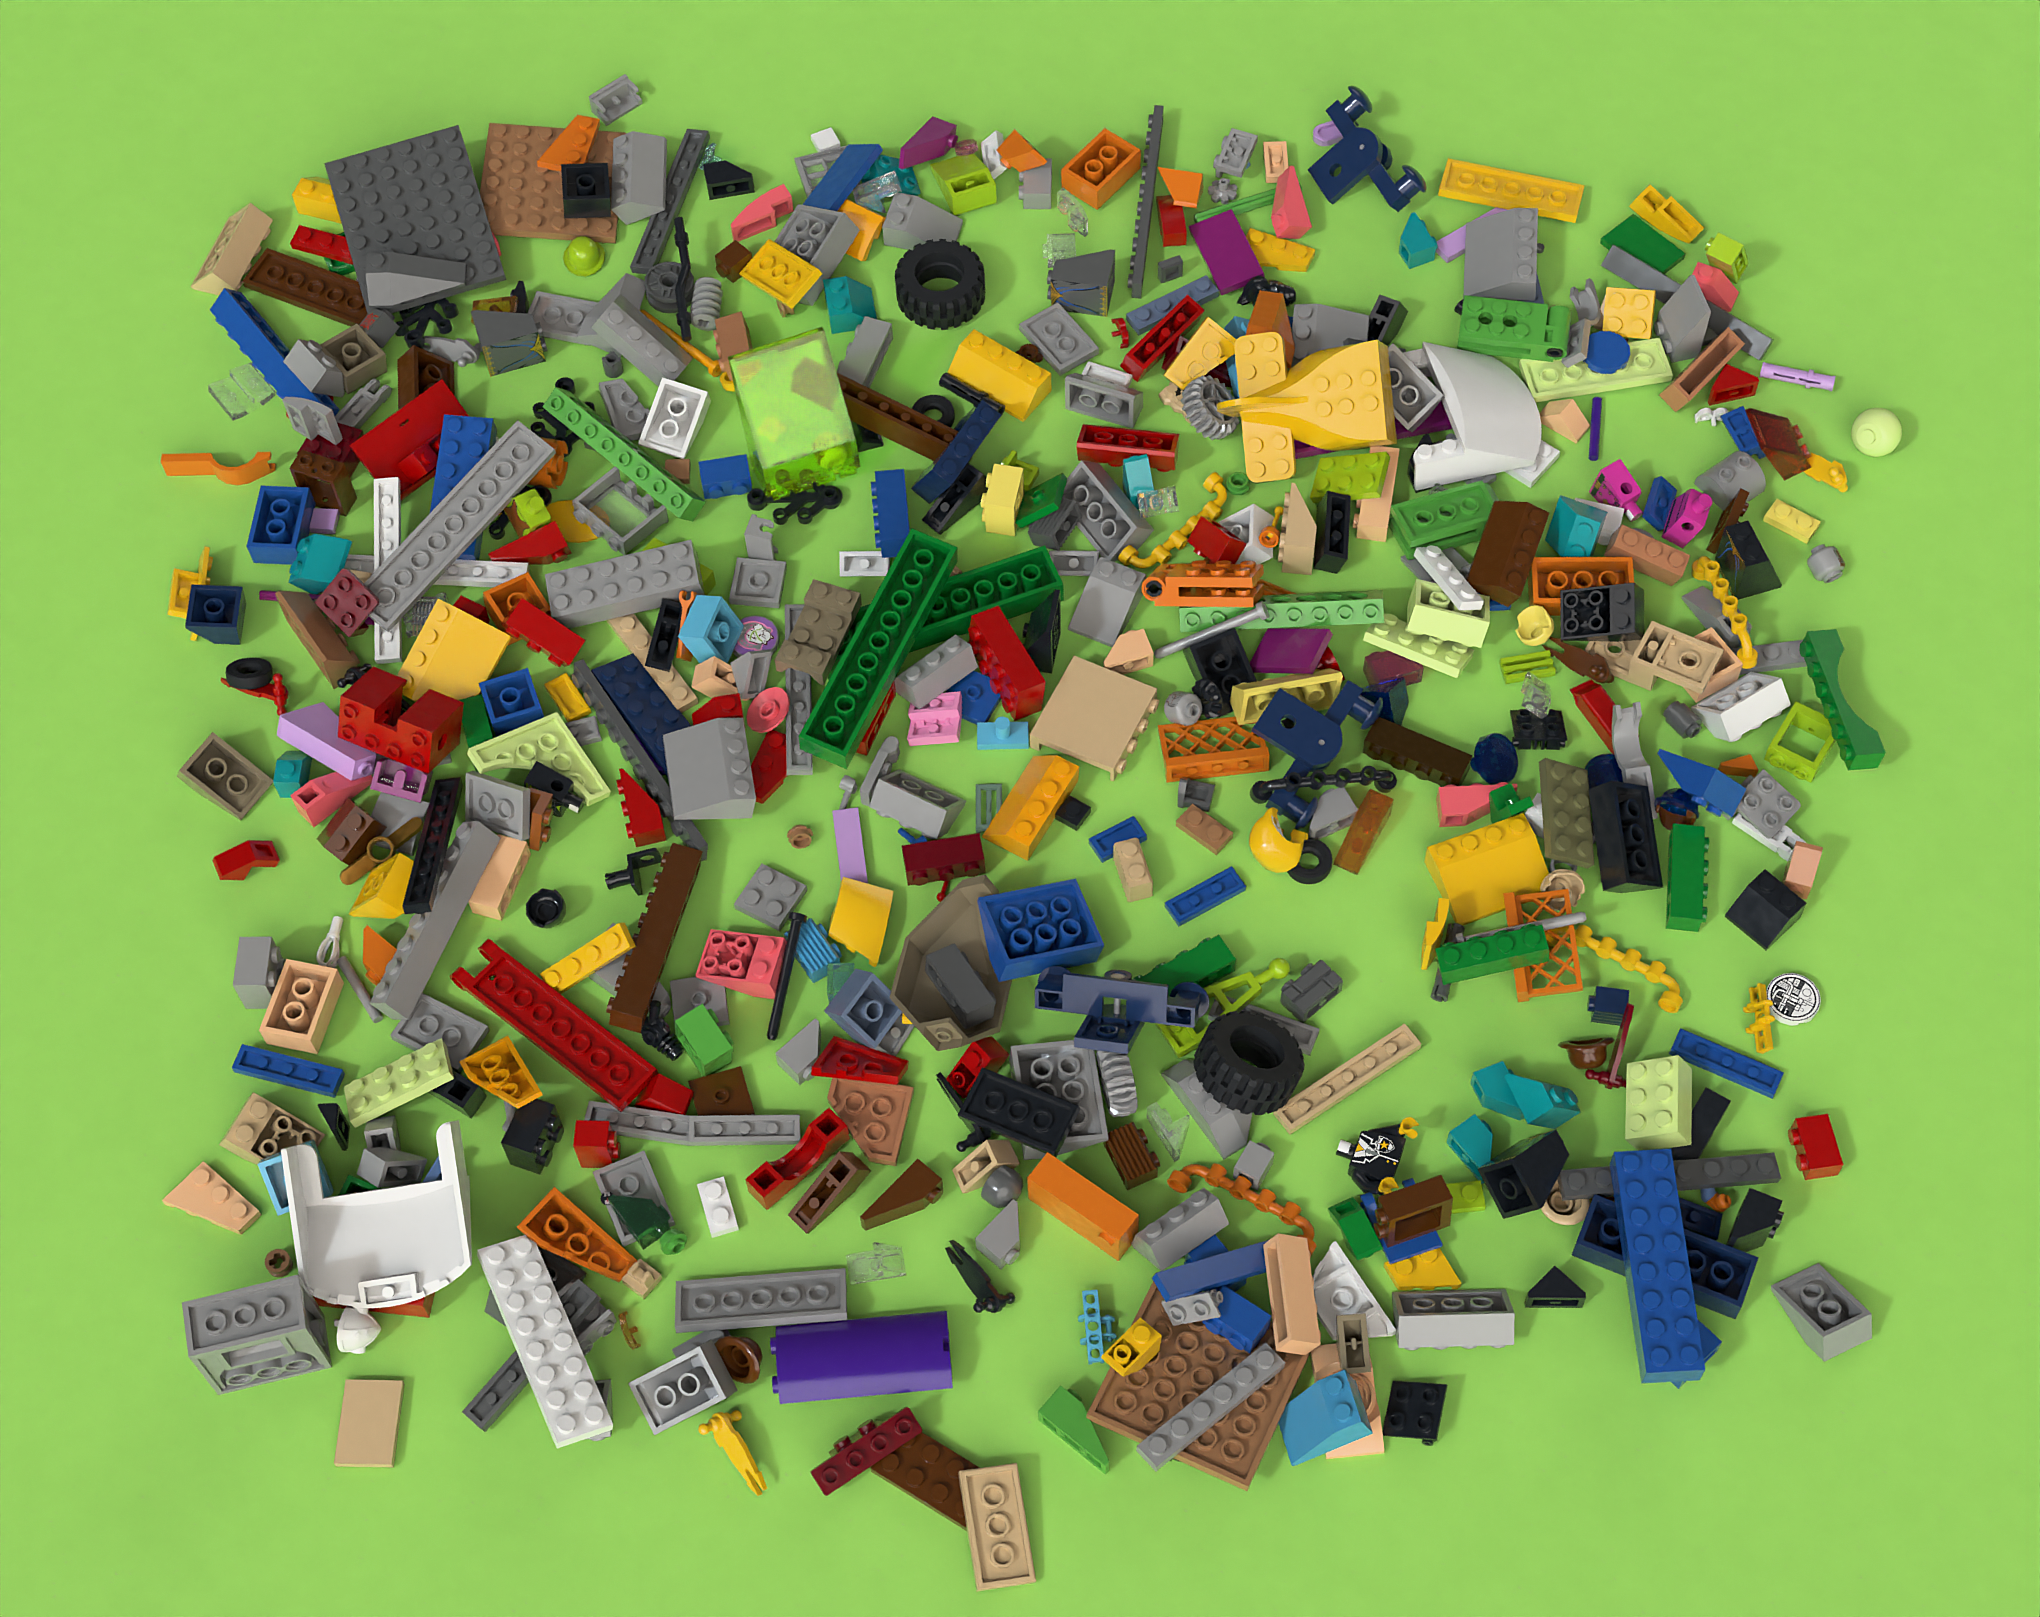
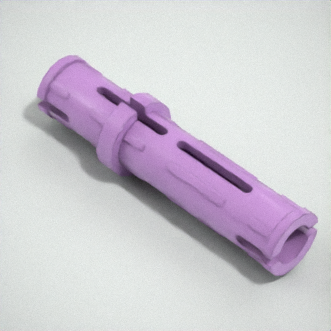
(1797, 376)

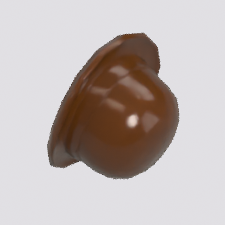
(1587, 1053)
(741, 1357)

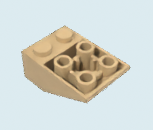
(1296, 535)
(265, 1129)

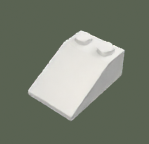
(674, 418)

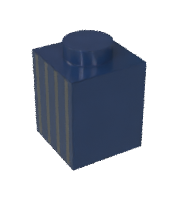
(1608, 1005)

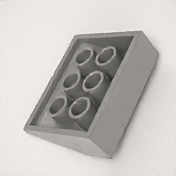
(819, 239)
(1502, 255)
(1324, 327)
(710, 771)
(1067, 1074)

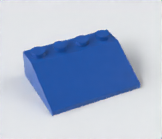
(1038, 929)

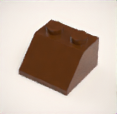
(350, 832)

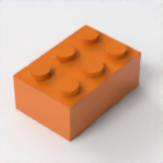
(1101, 168)

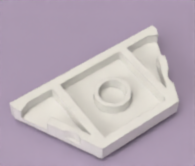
(1343, 1292)

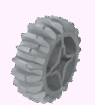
(1200, 406)
(1117, 1083)

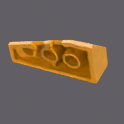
(502, 1073)

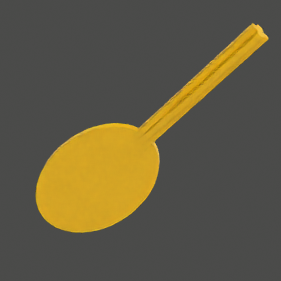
(570, 527)

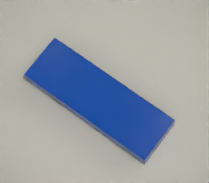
(1205, 896)

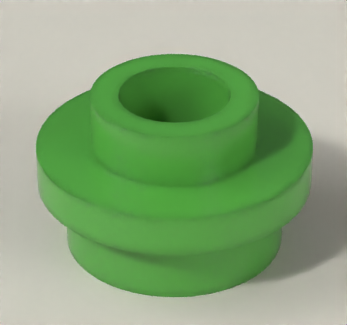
(1238, 478)
(673, 1241)

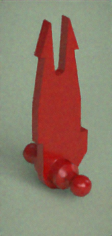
(275, 692)

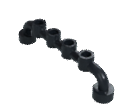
(1383, 781)

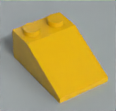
(384, 889)

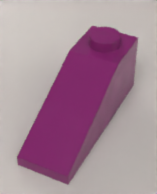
(929, 142)

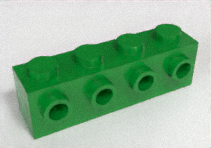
(1492, 954)

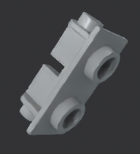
(1194, 1307)

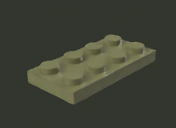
(1566, 813)

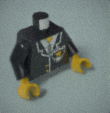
(1377, 1156)

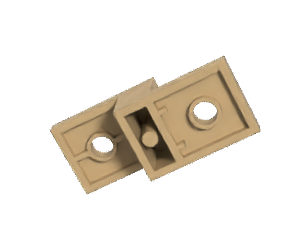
(1661, 656)

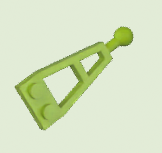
(1186, 1039)

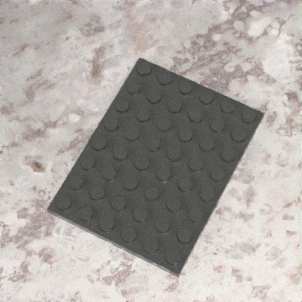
(416, 202)

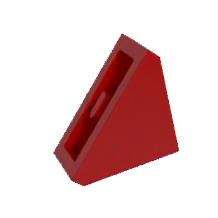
(1732, 385)
(664, 1096)

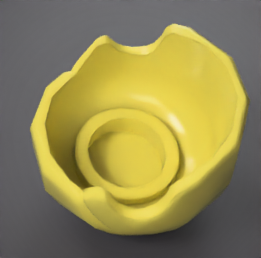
(1534, 625)

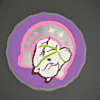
(756, 635)

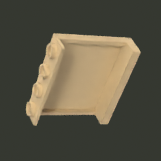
(1095, 716)

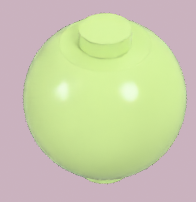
(1876, 432)

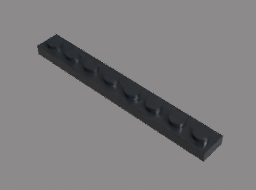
(432, 846)

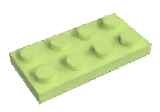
(1428, 650)
(398, 1082)

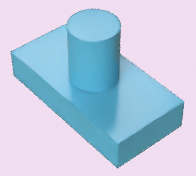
(1002, 735)

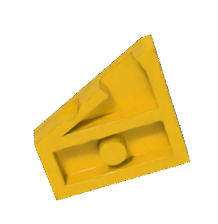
(1423, 1272)

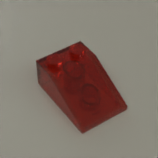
(1780, 442)

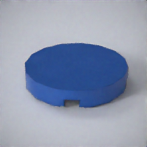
(1607, 352)

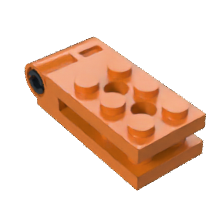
(1205, 584)

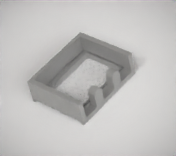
(618, 512)

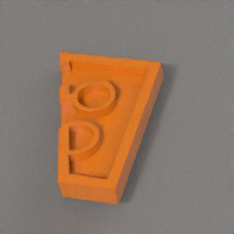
(572, 145)

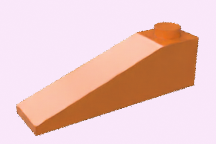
(1272, 316)

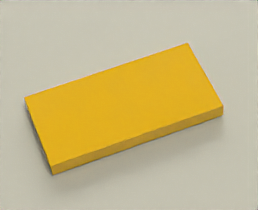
(780, 273)

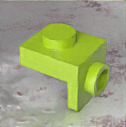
(1030, 472)

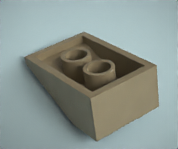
(224, 777)

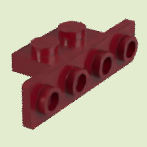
(864, 1449)

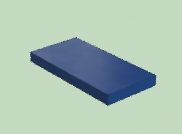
(843, 176)

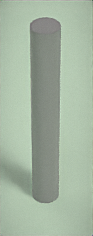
(359, 989)

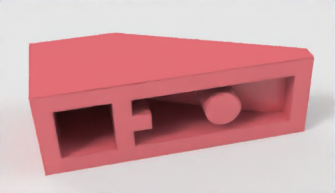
(1289, 209)

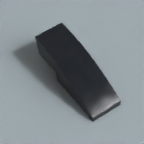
(1705, 1119)

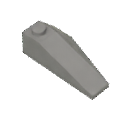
(629, 287)

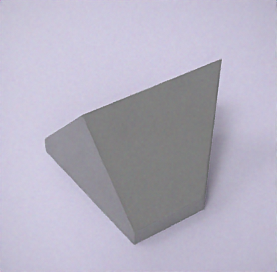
(751, 672)

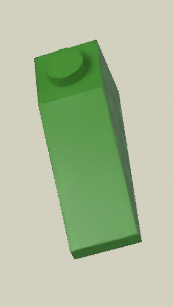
(1067, 1419)

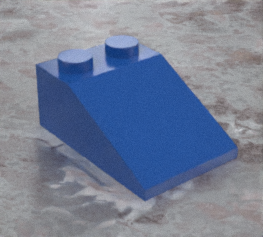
(1705, 784)

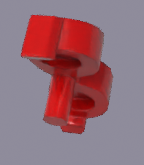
(1121, 326)

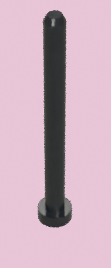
(797, 920)

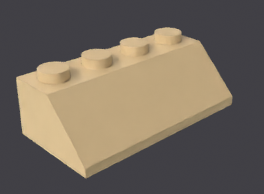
(233, 251)

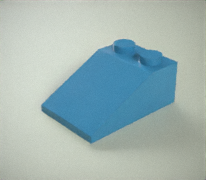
(1324, 1418)

